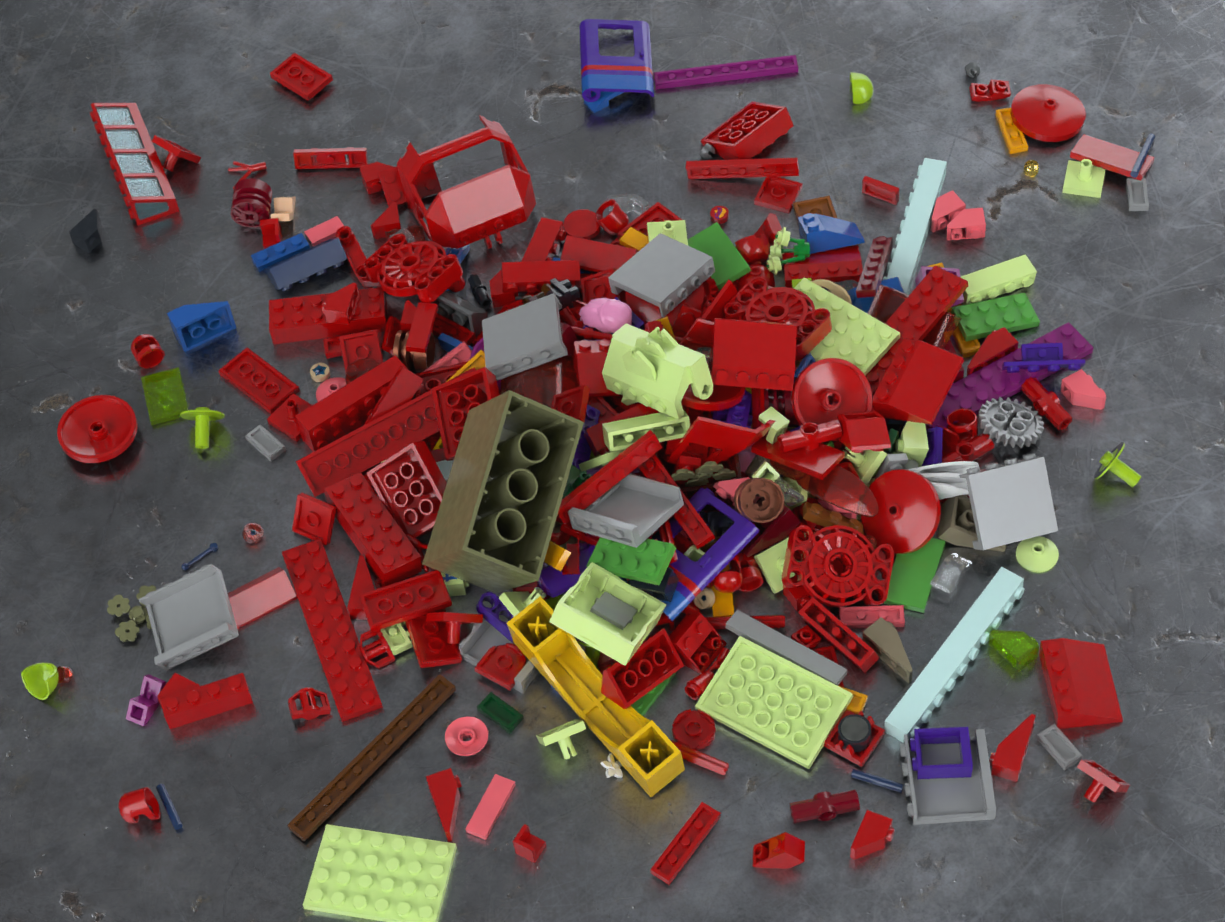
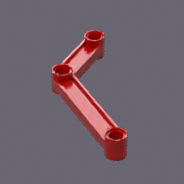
(357, 257)

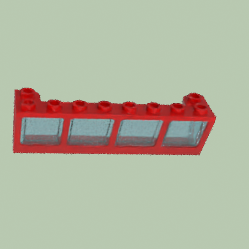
(134, 161)

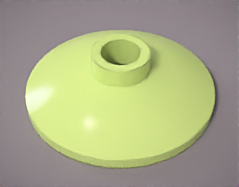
(1034, 560)

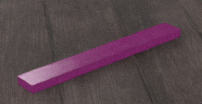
(725, 72)

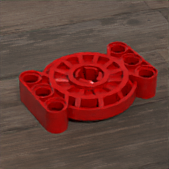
(413, 268)
(784, 306)
(858, 563)

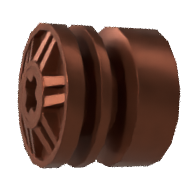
(420, 360)
(769, 505)

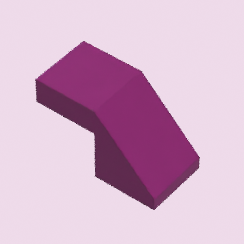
(143, 706)

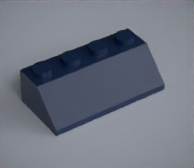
(306, 263)

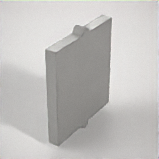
(613, 610)

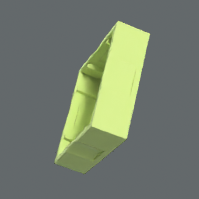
(575, 617)

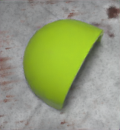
(861, 87)
(40, 679)

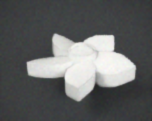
(612, 767)

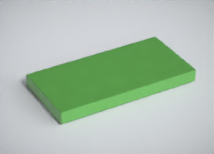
(726, 258)
(913, 575)

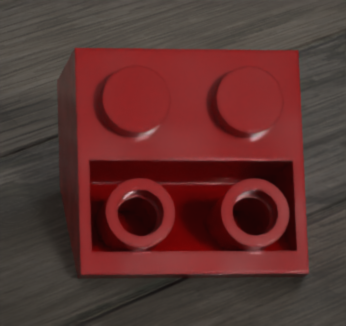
(864, 431)
(696, 642)

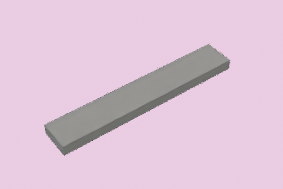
(785, 647)

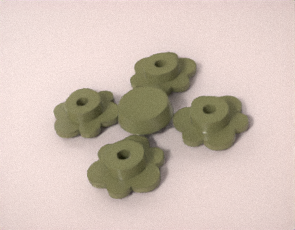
(702, 473)
(137, 614)

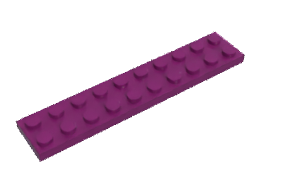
(995, 383)

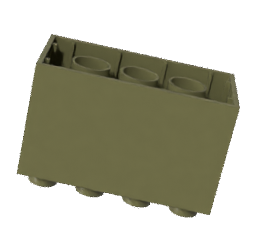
(503, 493)

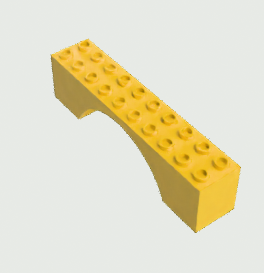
(626, 733)

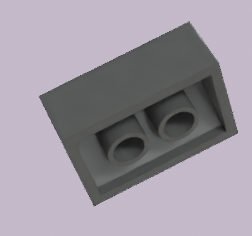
(461, 312)

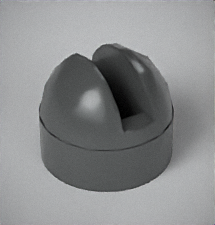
(972, 69)
(707, 151)

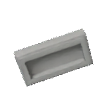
(1137, 194)
(265, 442)
(1059, 746)

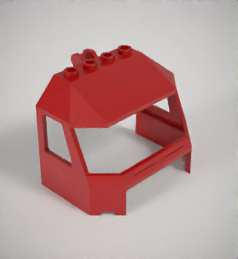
(478, 205)
(726, 437)

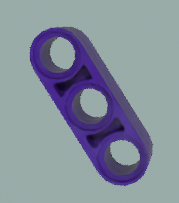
(492, 614)

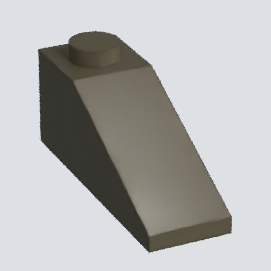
(887, 644)

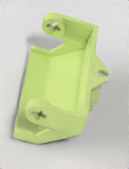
(655, 369)

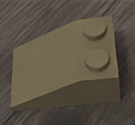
(958, 523)

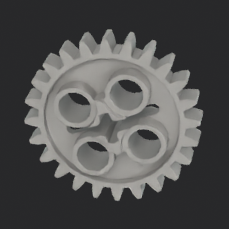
(1023, 429)

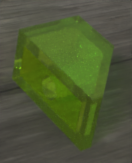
(1014, 647)

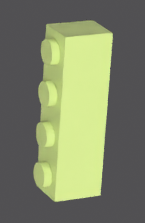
(999, 279)
(625, 432)

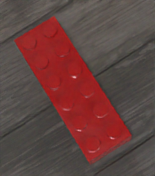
(303, 320)
(346, 407)
(373, 530)

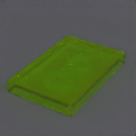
(164, 395)

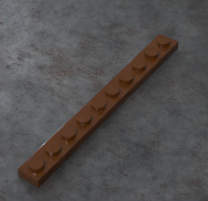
(371, 758)

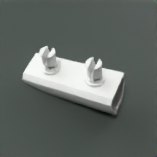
(946, 477)

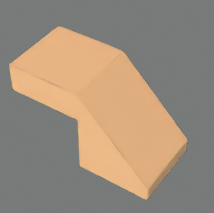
(284, 208)

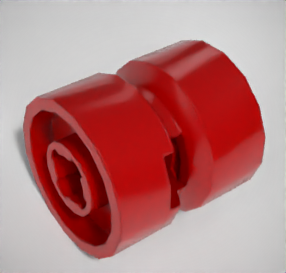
(750, 572)

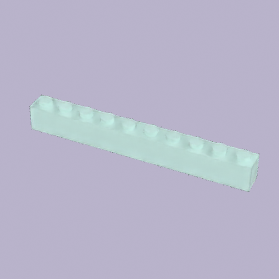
(917, 222)
(954, 655)

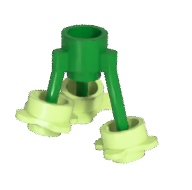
(801, 250)

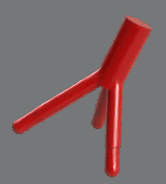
(249, 168)
(419, 546)

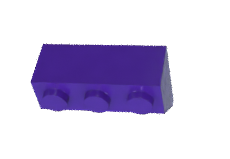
(552, 580)

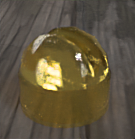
(1031, 168)

